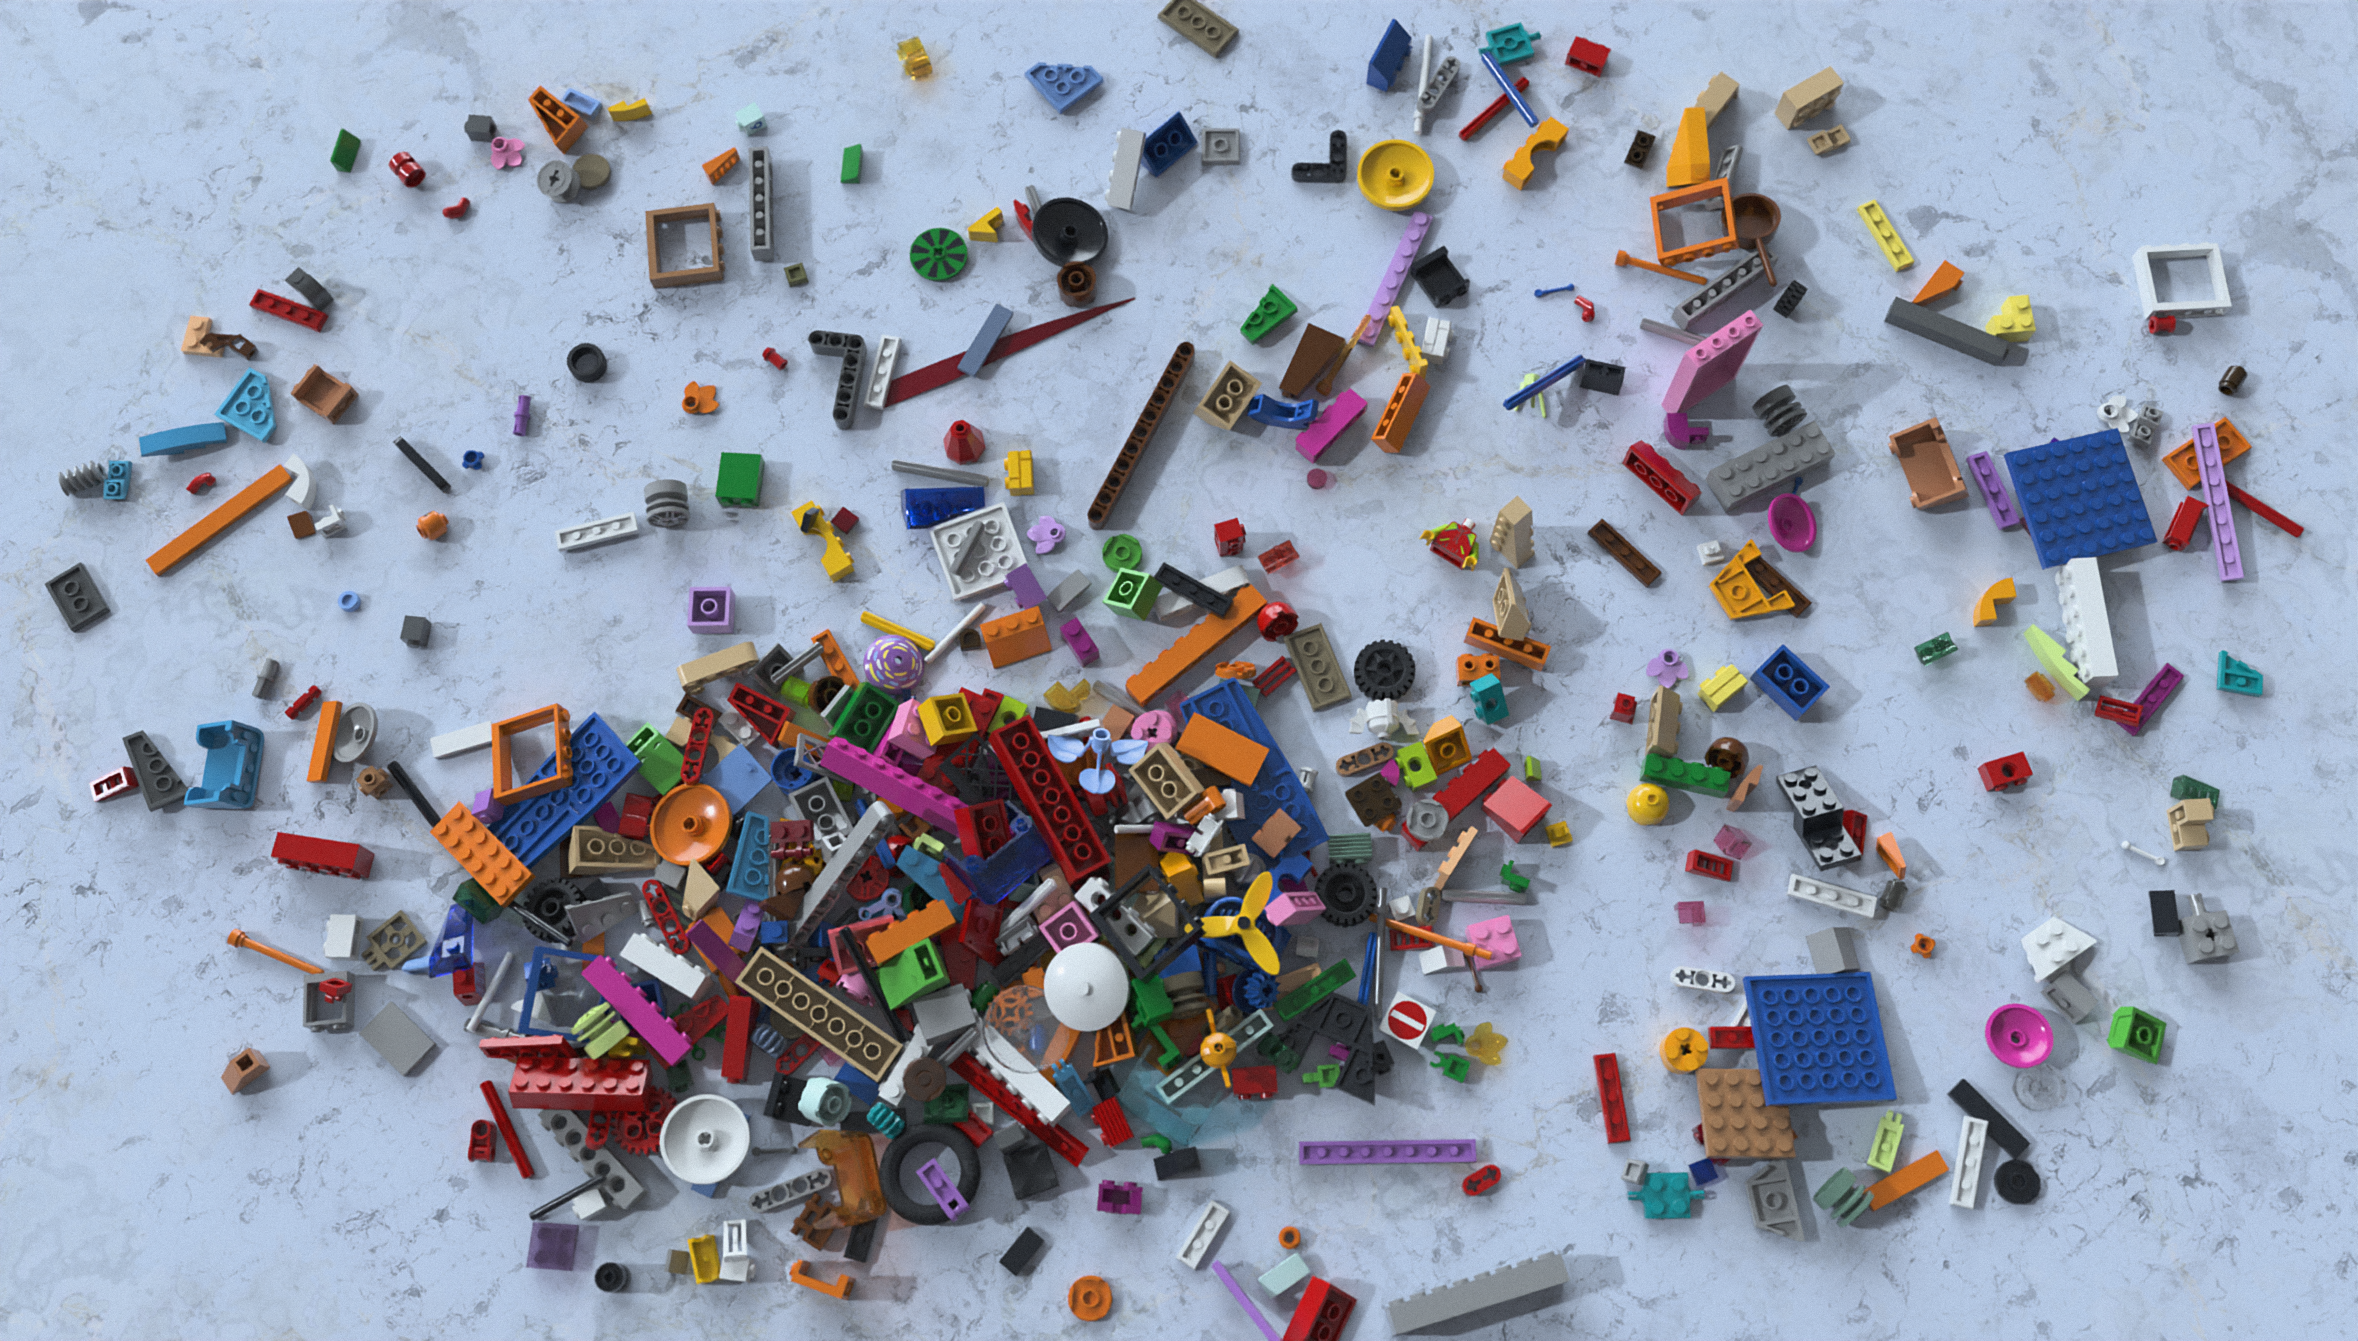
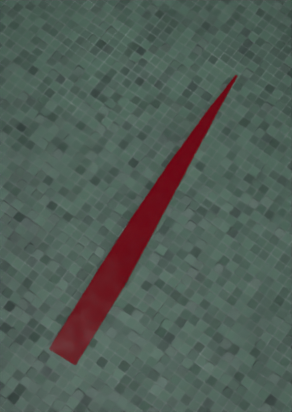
(947, 370)

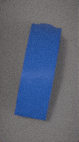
(1281, 414)

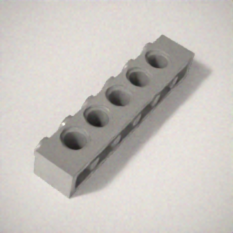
(761, 204)
(1721, 289)
(633, 1189)

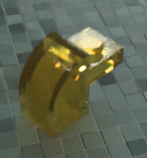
(1062, 700)

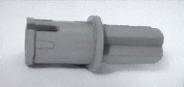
(265, 678)

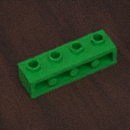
(1685, 776)

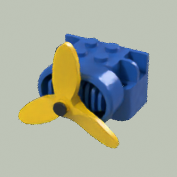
(1242, 931)

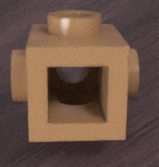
(374, 782)

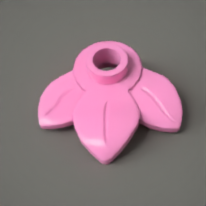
(508, 154)

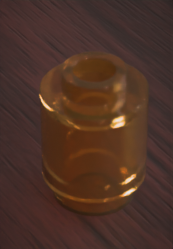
(2040, 687)

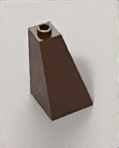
(1311, 359)

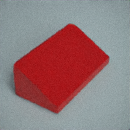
(1855, 825)

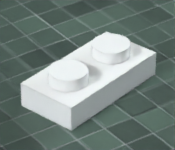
(739, 727)

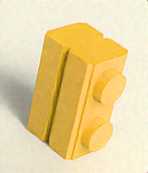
(1020, 473)

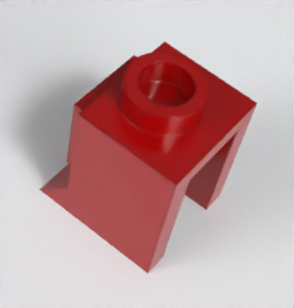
(1624, 708)

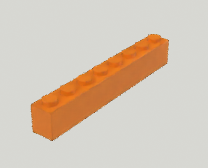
(1194, 647)

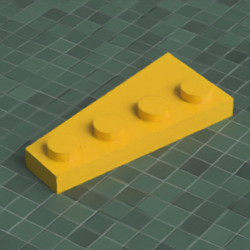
(1407, 341)

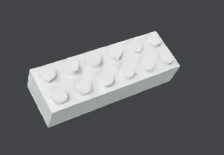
(2086, 622)

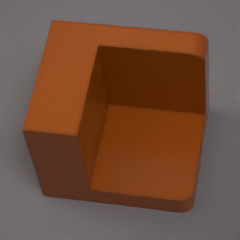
(915, 828)

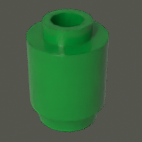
(983, 995)

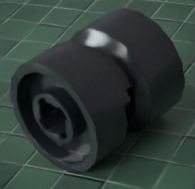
(612, 1277)

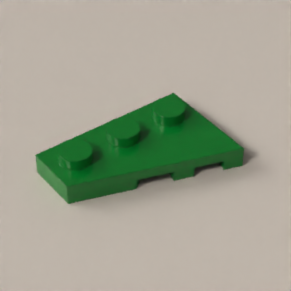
(1269, 314)

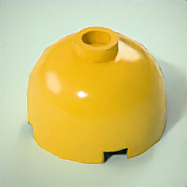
(1647, 804)

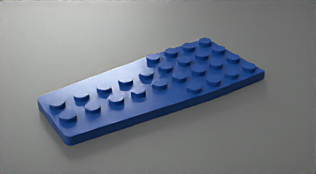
(599, 768)
(1275, 783)

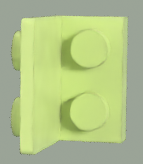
(929, 845)

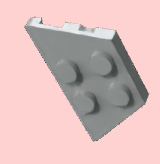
(1773, 1201)

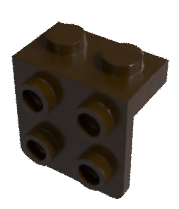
(1373, 800)

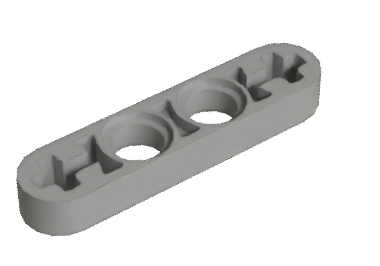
(1439, 85)
(791, 1193)

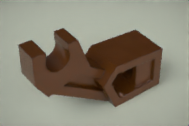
(229, 340)

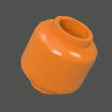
(432, 525)

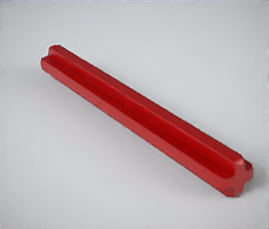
(1491, 111)
(2264, 510)
(507, 1130)

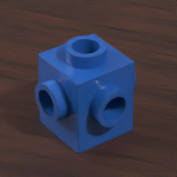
(547, 974)

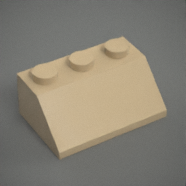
(1227, 397)
(1510, 608)
(1663, 722)

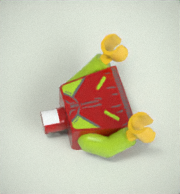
(1454, 543)

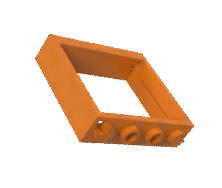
(1687, 196)
(501, 754)

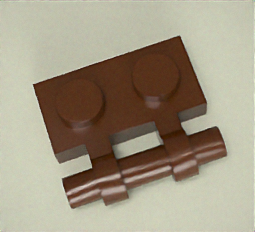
(815, 1237)

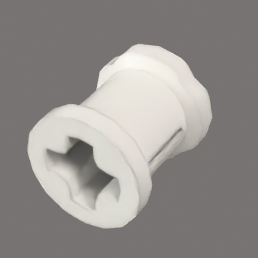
(1307, 778)

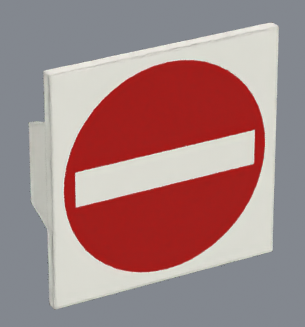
(1407, 1020)

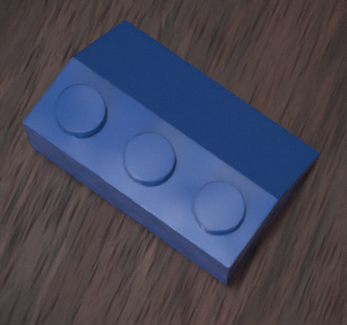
(1389, 57)

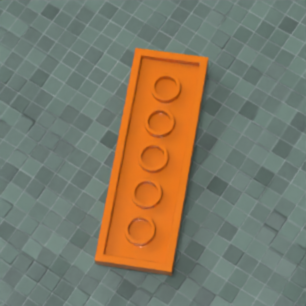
(482, 854)

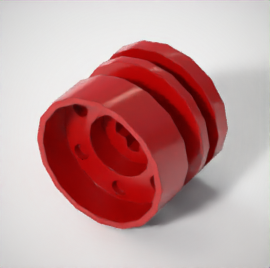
(1097, 802)
(873, 888)

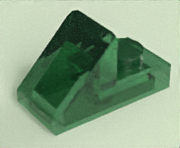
(1278, 1053)

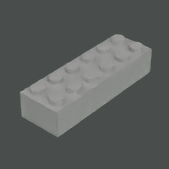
(1770, 466)

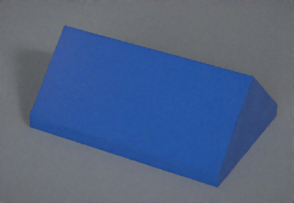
(1167, 144)

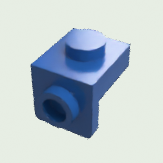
(773, 933)

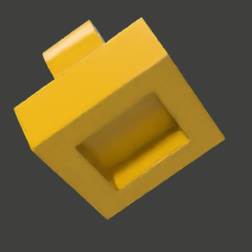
(1558, 834)

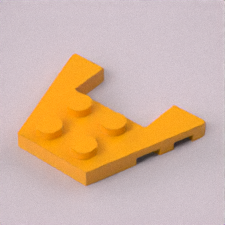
(1739, 592)

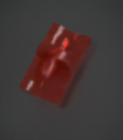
(1278, 557)

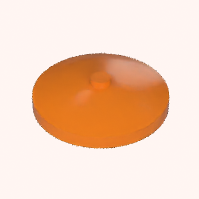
(691, 824)

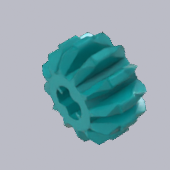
(885, 1120)

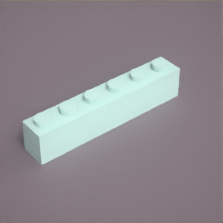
(1197, 1071)

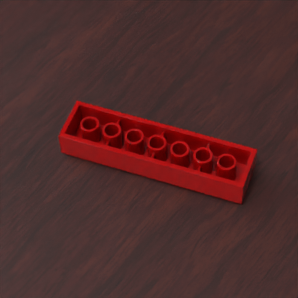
(1049, 799)

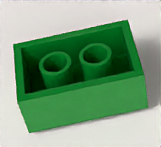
(865, 717)

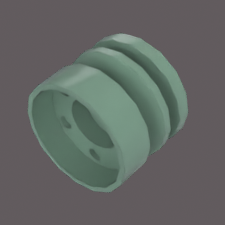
(1847, 1200)

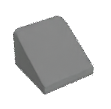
(676, 1261)

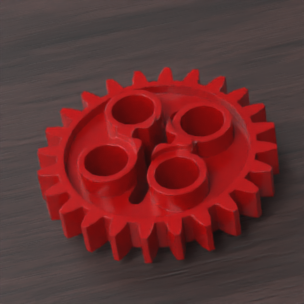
(626, 1124)

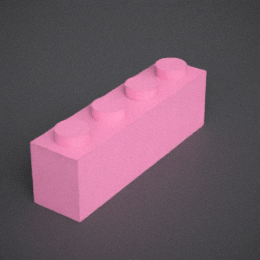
(1294, 908)

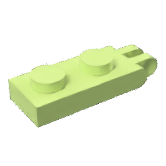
(1886, 1142)

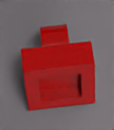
(829, 971)
(334, 989)

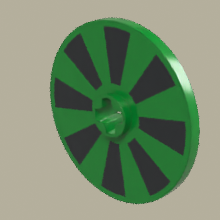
(935, 267)

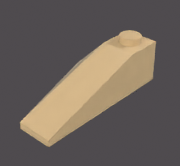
(603, 852)

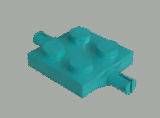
(1510, 44)
(1666, 1195)

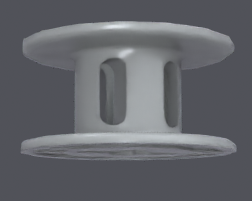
(558, 181)

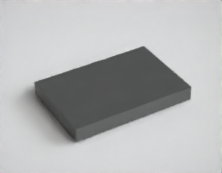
(77, 597)

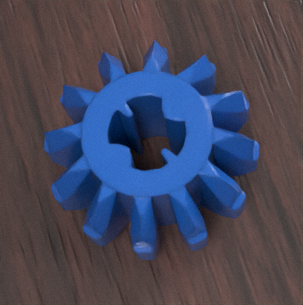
(1261, 990)

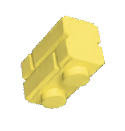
(1722, 687)

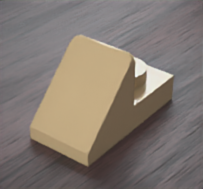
(1226, 860)

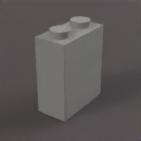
(945, 1014)

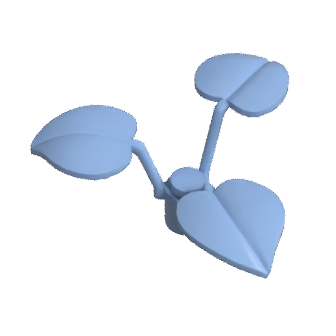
(1097, 781)

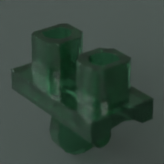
(1935, 649)

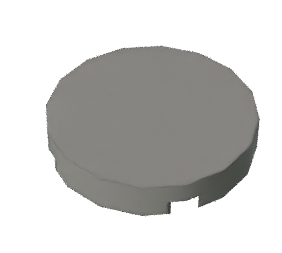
(1427, 820)

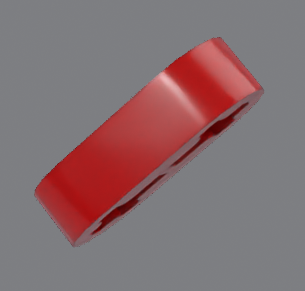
(1483, 1184)

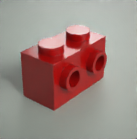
(1229, 537)

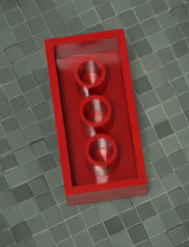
(322, 855)

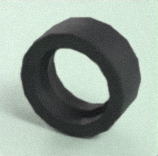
(581, 350)

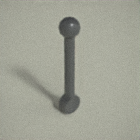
(756, 1151)

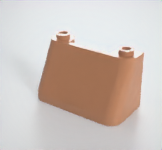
(1928, 465)

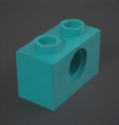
(1489, 699)

